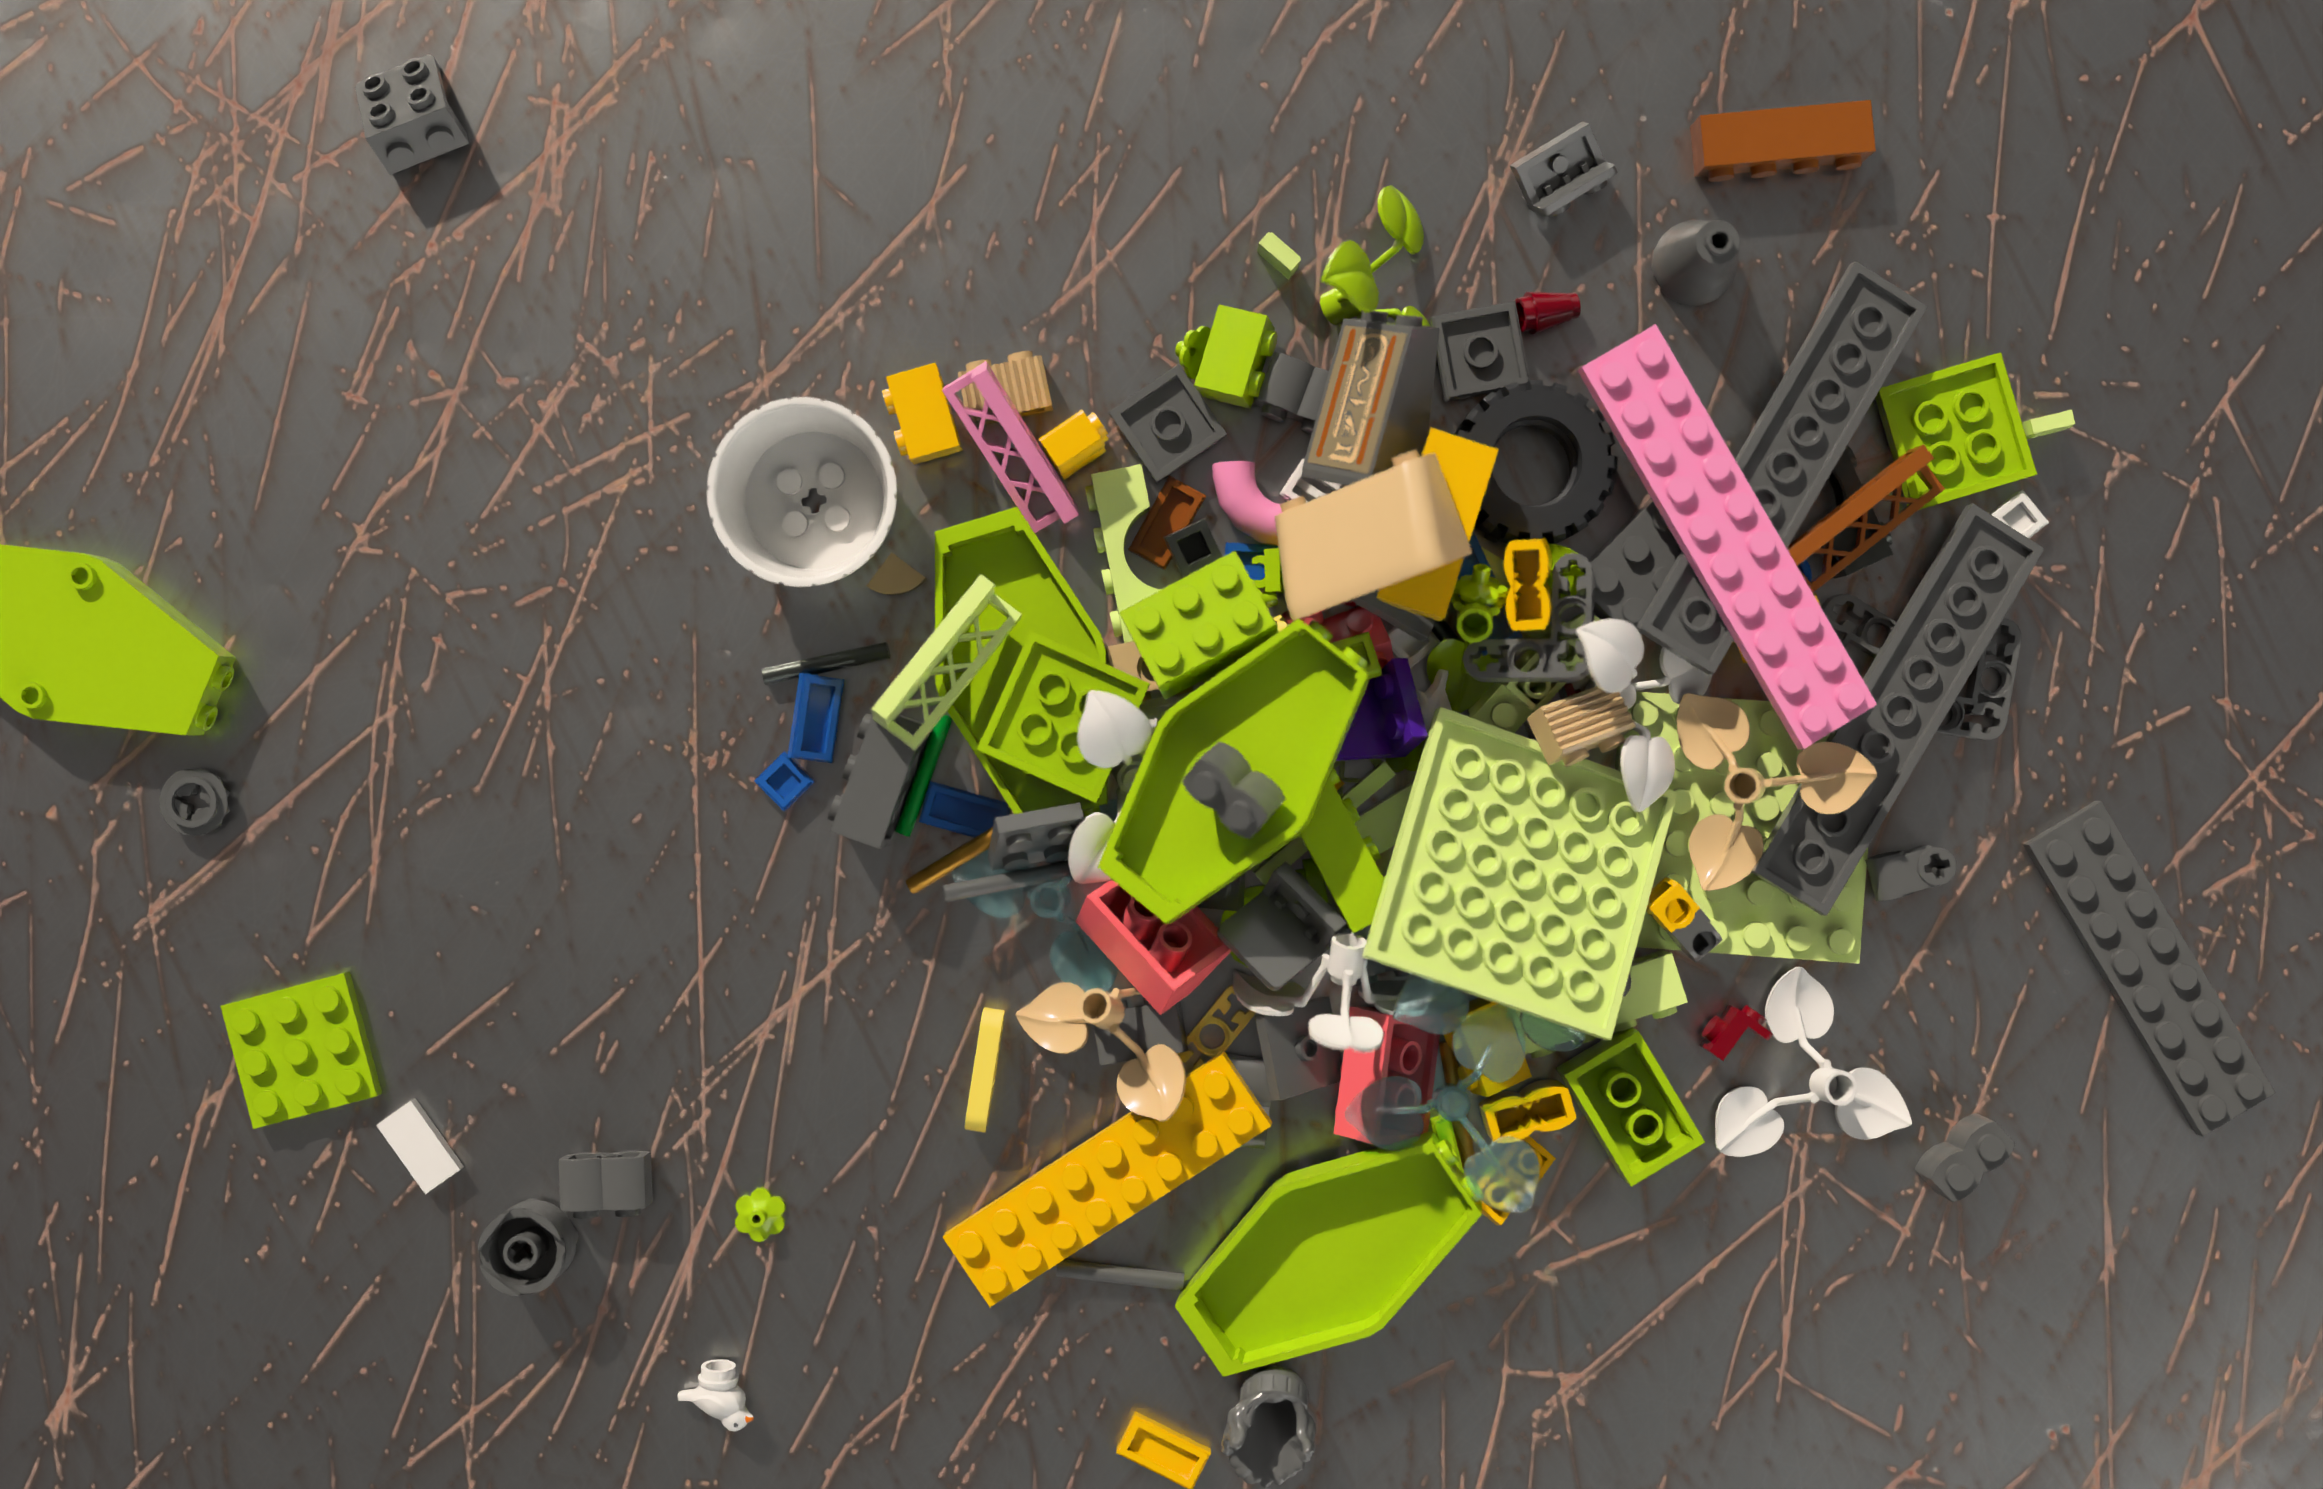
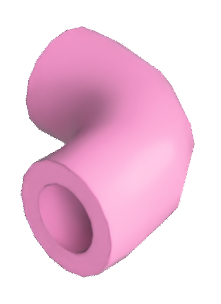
(1244, 501)

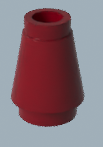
(1545, 310)

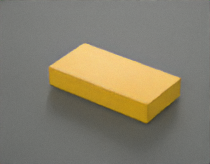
(1163, 1450)

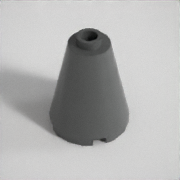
(1696, 261)

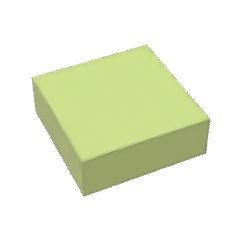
(1279, 255)
(2048, 424)

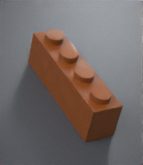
(1782, 140)

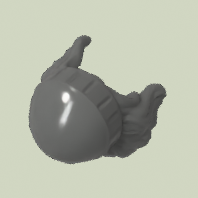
(1270, 1427)

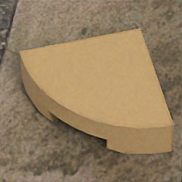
(895, 577)

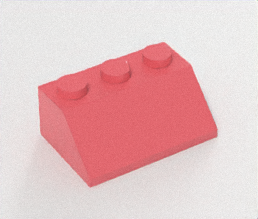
(1155, 956)
(1403, 1053)

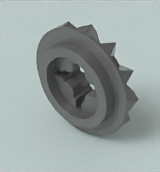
(180, 814)

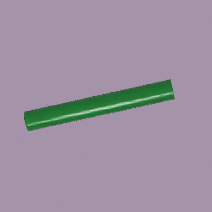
(923, 776)

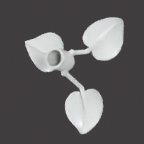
(1611, 654)
(1108, 737)
(1345, 967)
(1864, 1097)

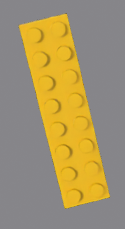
(1105, 1182)

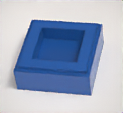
(785, 781)

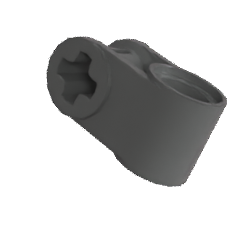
(1903, 871)

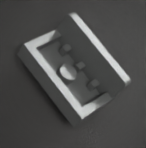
(1562, 171)

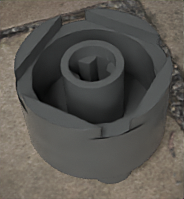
(503, 1242)

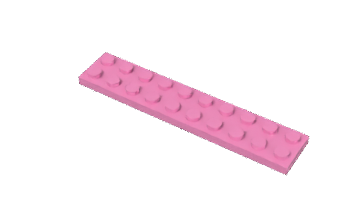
(1727, 537)

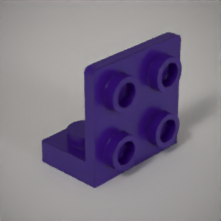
(1387, 718)

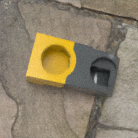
(1682, 919)

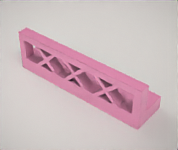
(1024, 441)

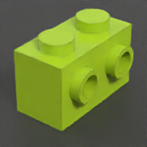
(1236, 356)

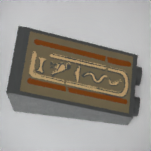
(1373, 398)

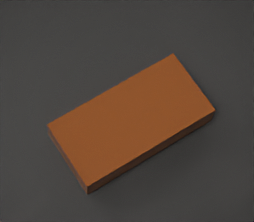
(1170, 512)

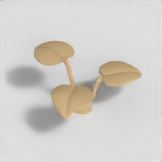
(1708, 733)
(1059, 1020)

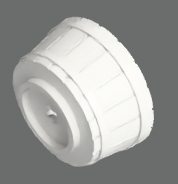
(773, 464)

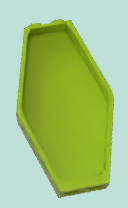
(1028, 580)
(102, 647)
(1287, 716)
(1329, 1254)

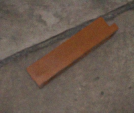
(1857, 507)

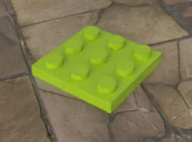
(1965, 422)
(1042, 712)
(301, 1050)

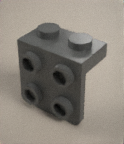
(408, 114)
(1281, 928)

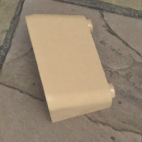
(1368, 535)

